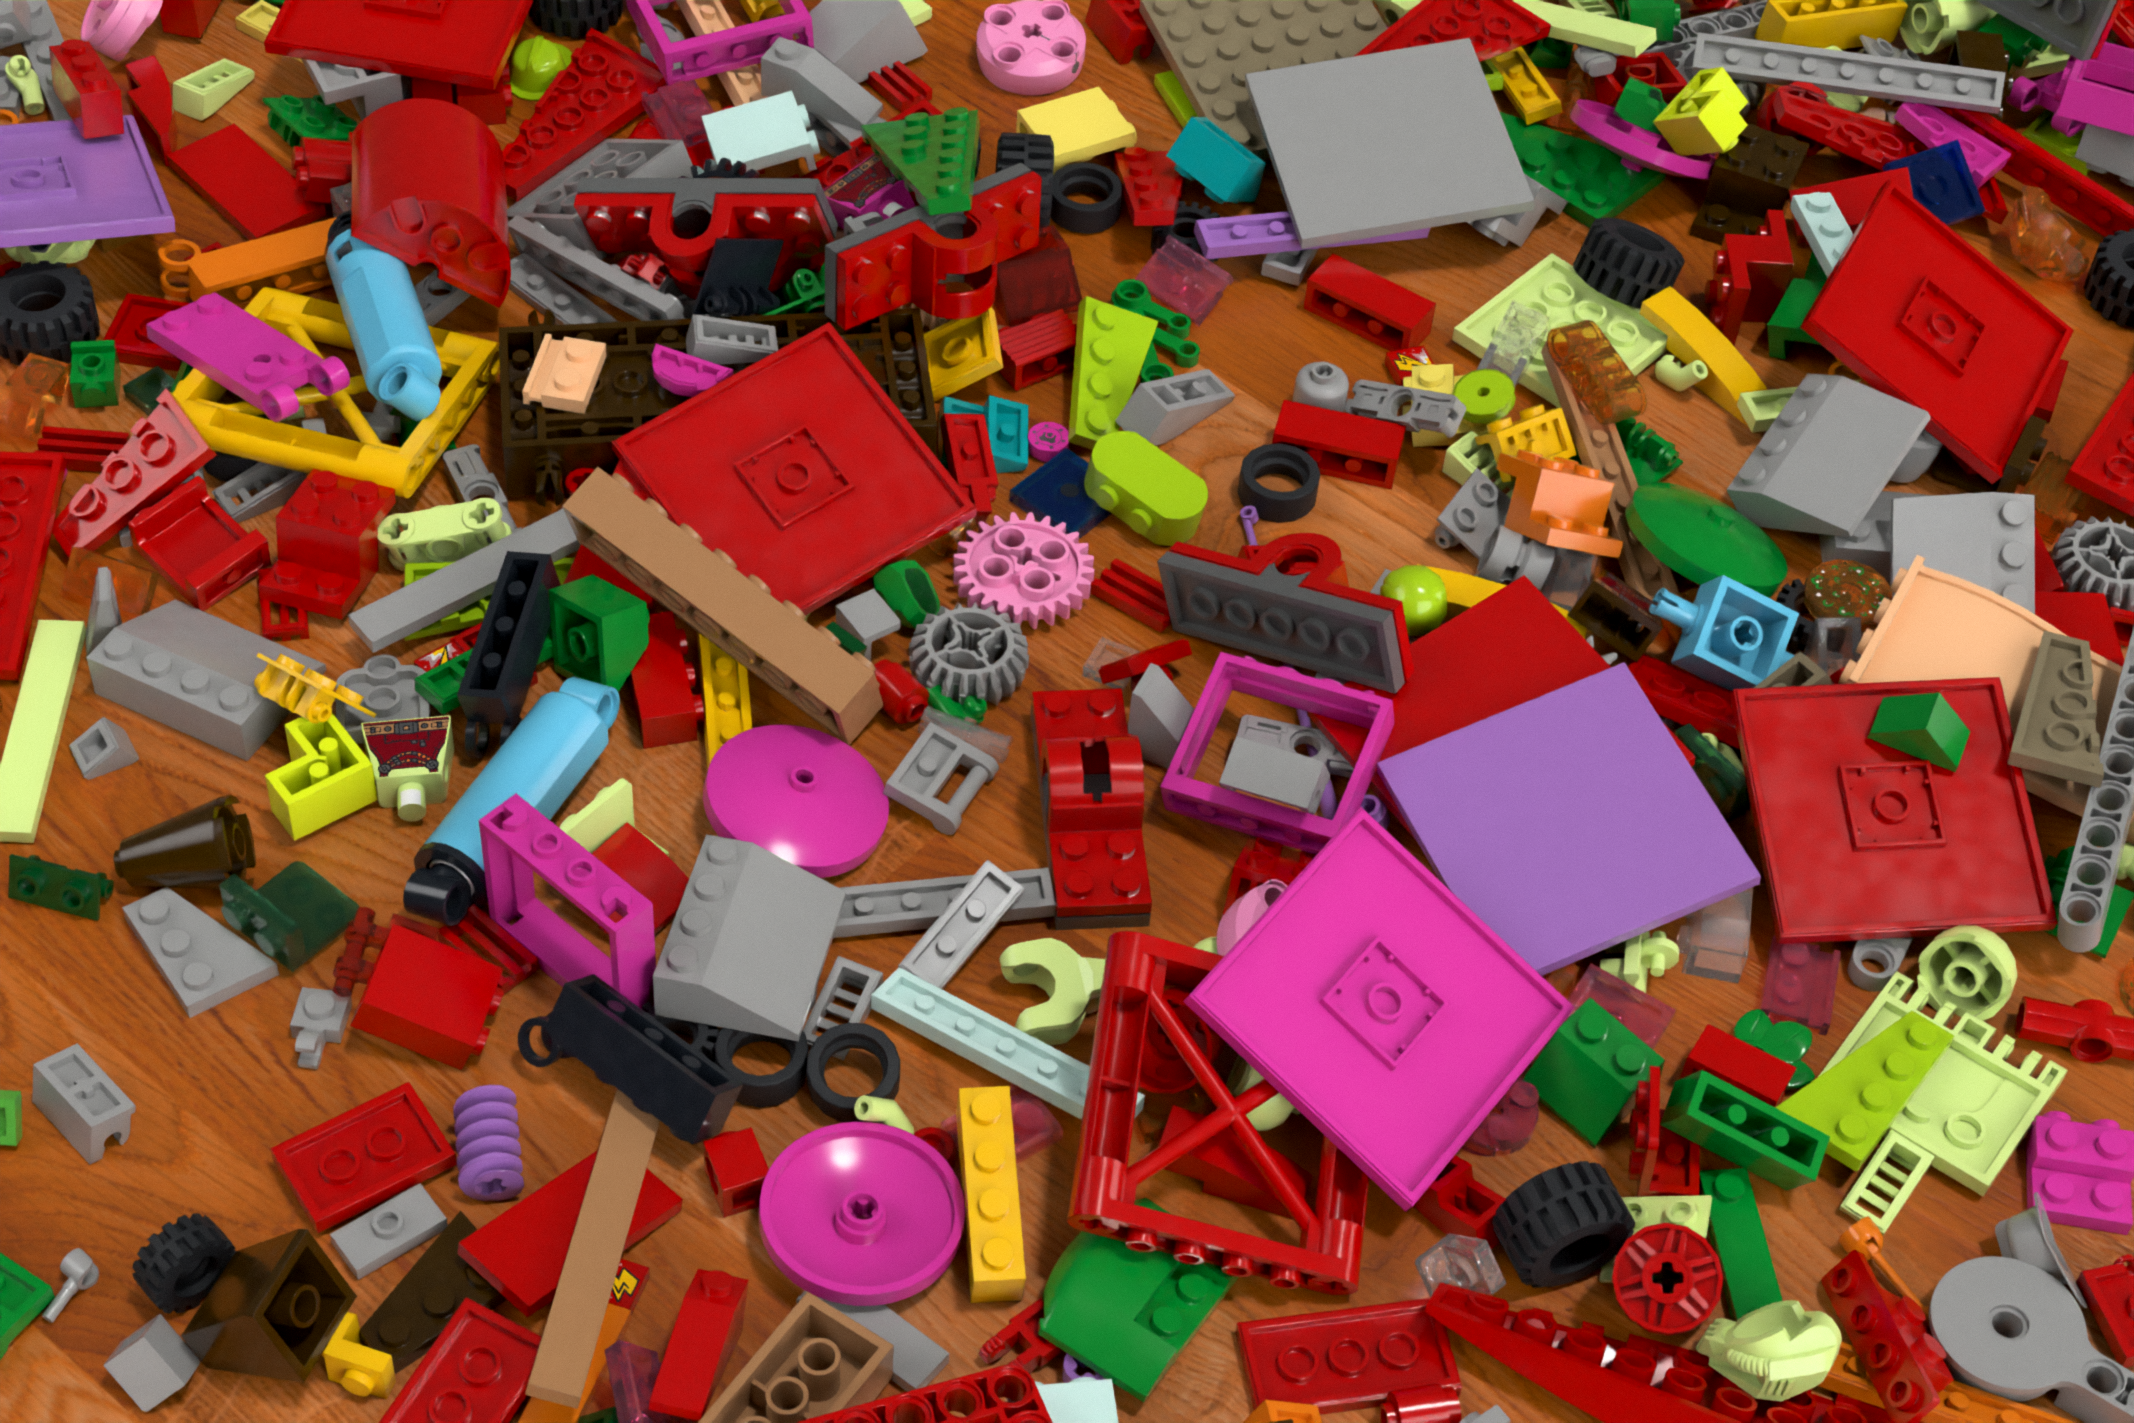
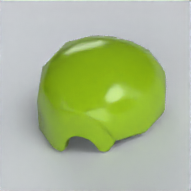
(1421, 594)

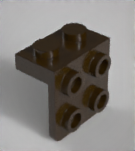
(2017, 470)

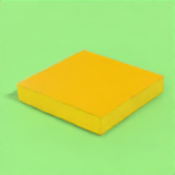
(962, 353)

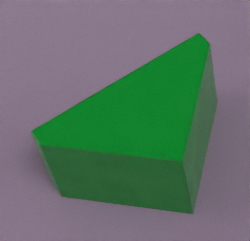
(1921, 727)

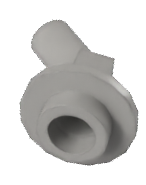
(382, 421)

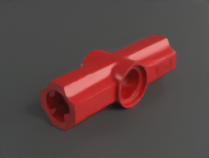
(2085, 1028)

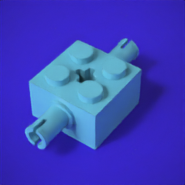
(1728, 632)

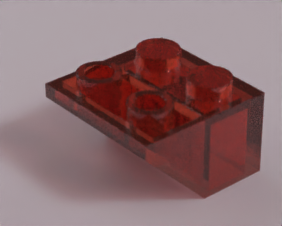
(1038, 281)

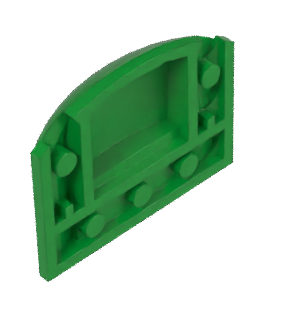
(1127, 1308)

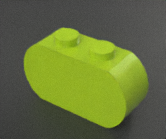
(1145, 488)

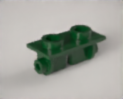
(57, 886)

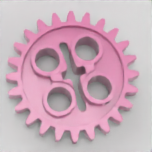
(1024, 569)

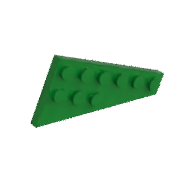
(931, 156)
(1578, 171)

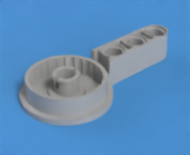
(2042, 1345)

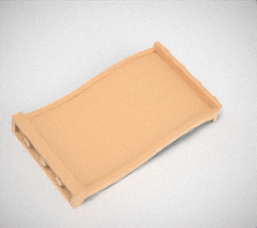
(1960, 631)

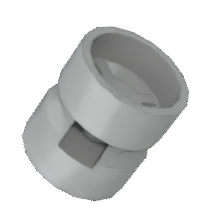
(1510, 558)

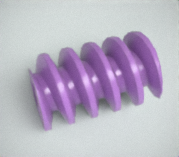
(488, 1143)

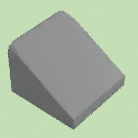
(103, 749)

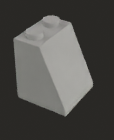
(864, 35)

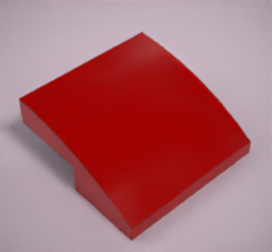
(646, 870)

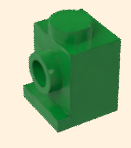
(95, 373)

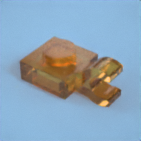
(1159, 1105)

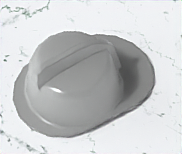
(2032, 1241)

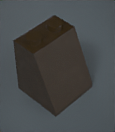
(271, 1309)

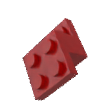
(1749, 276)
(327, 543)

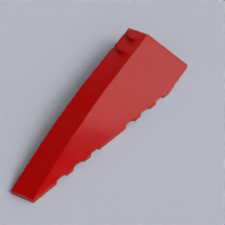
(1623, 1379)

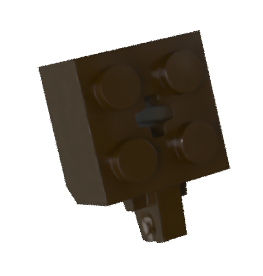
(1982, 52)

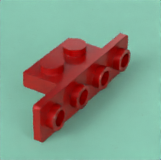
(1889, 1340)

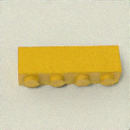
(1830, 22)
(990, 1194)

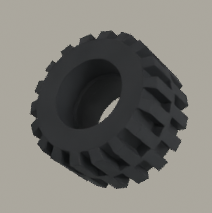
(575, 16)
(1037, 154)
(1627, 261)
(2112, 278)
(45, 311)
(1563, 1224)

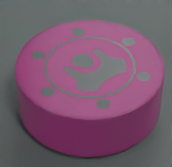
(1047, 440)

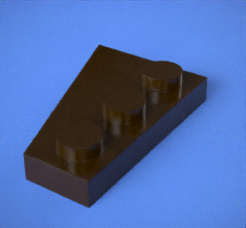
(428, 1299)

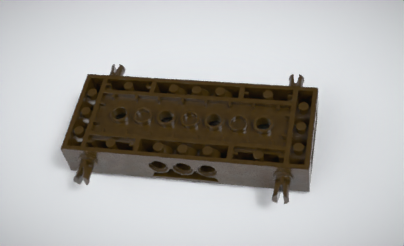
(550, 443)

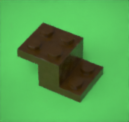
(1748, 182)

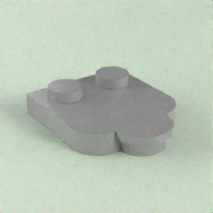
(386, 691)

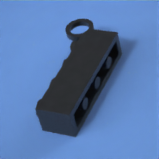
(507, 648)
(636, 1057)

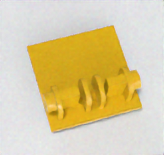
(305, 694)

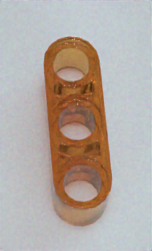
(1596, 372)

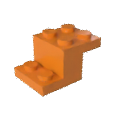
(1559, 503)

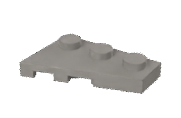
(195, 952)

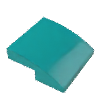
(1006, 430)

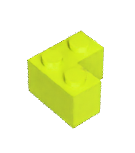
(1704, 115)
(323, 780)

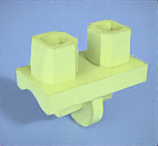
(1640, 954)

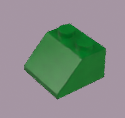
(597, 630)
(1592, 1071)

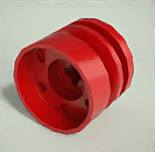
(1162, 1065)
(1645, 1301)

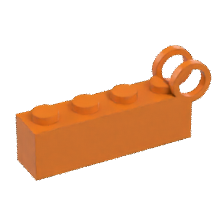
(238, 272)

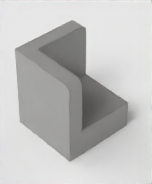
(867, 618)
(152, 1363)

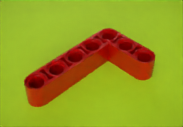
(972, 1395)

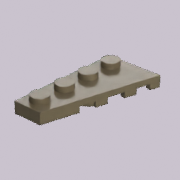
(2059, 714)

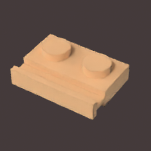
(565, 373)

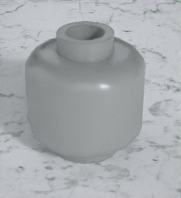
(1321, 386)

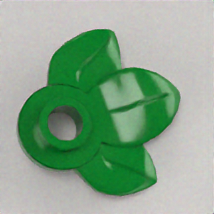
(1783, 1040)

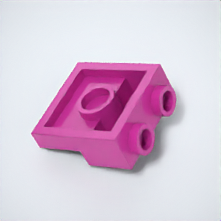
(2081, 1171)

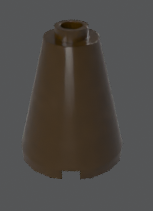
(190, 849)

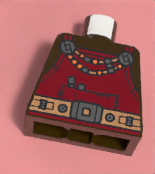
(1616, 615)

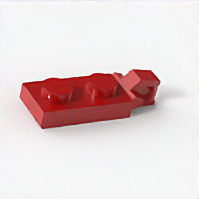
(643, 268)
(971, 459)

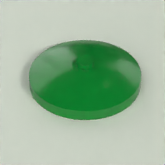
(1704, 537)

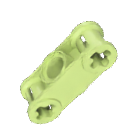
(442, 532)

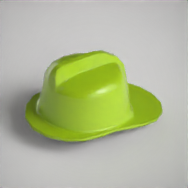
(535, 66)

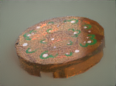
(1846, 590)

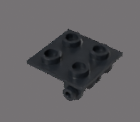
(739, 278)

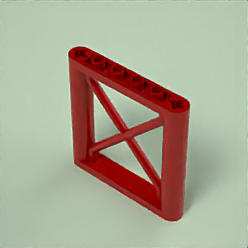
(1106, 1186)

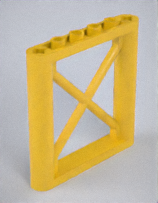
(238, 432)

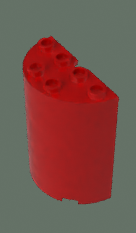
(434, 193)

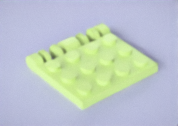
(1973, 1101)

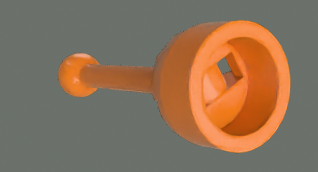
(1867, 1239)

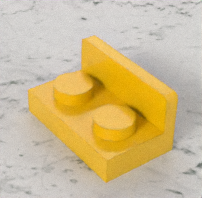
(1536, 431)

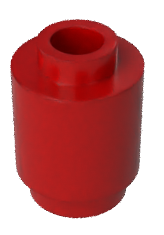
(901, 693)
(1421, 1405)

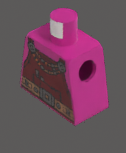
(866, 190)

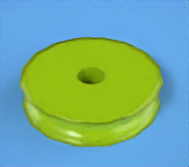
(1497, 393)

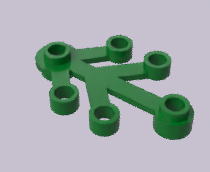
(1134, 297)

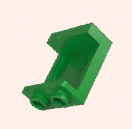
(1789, 315)

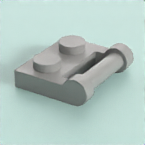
(929, 768)

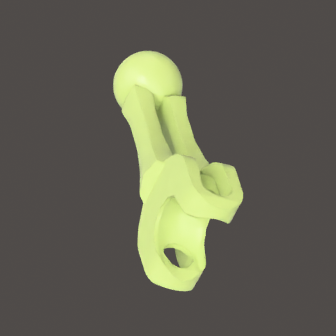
(1067, 978)

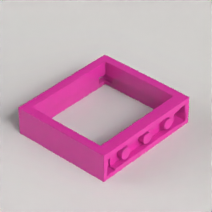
(721, 49)
(2095, 102)
(1251, 814)
(523, 840)

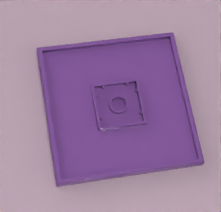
(76, 187)
(1569, 821)

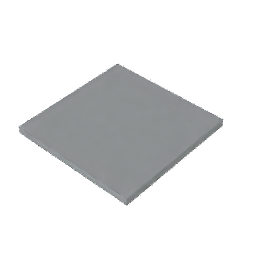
(1387, 143)

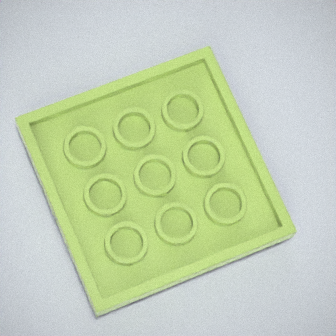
(1565, 298)

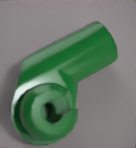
(972, 705)

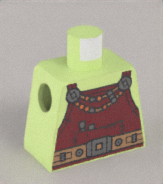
(410, 762)

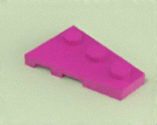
(1938, 128)

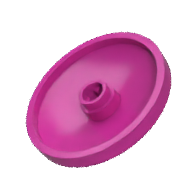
(1636, 145)
(797, 797)
(861, 1213)

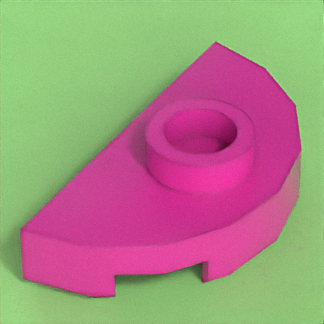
(685, 373)

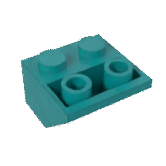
(1217, 162)

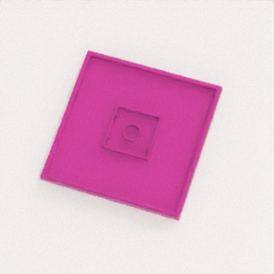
(1380, 1008)

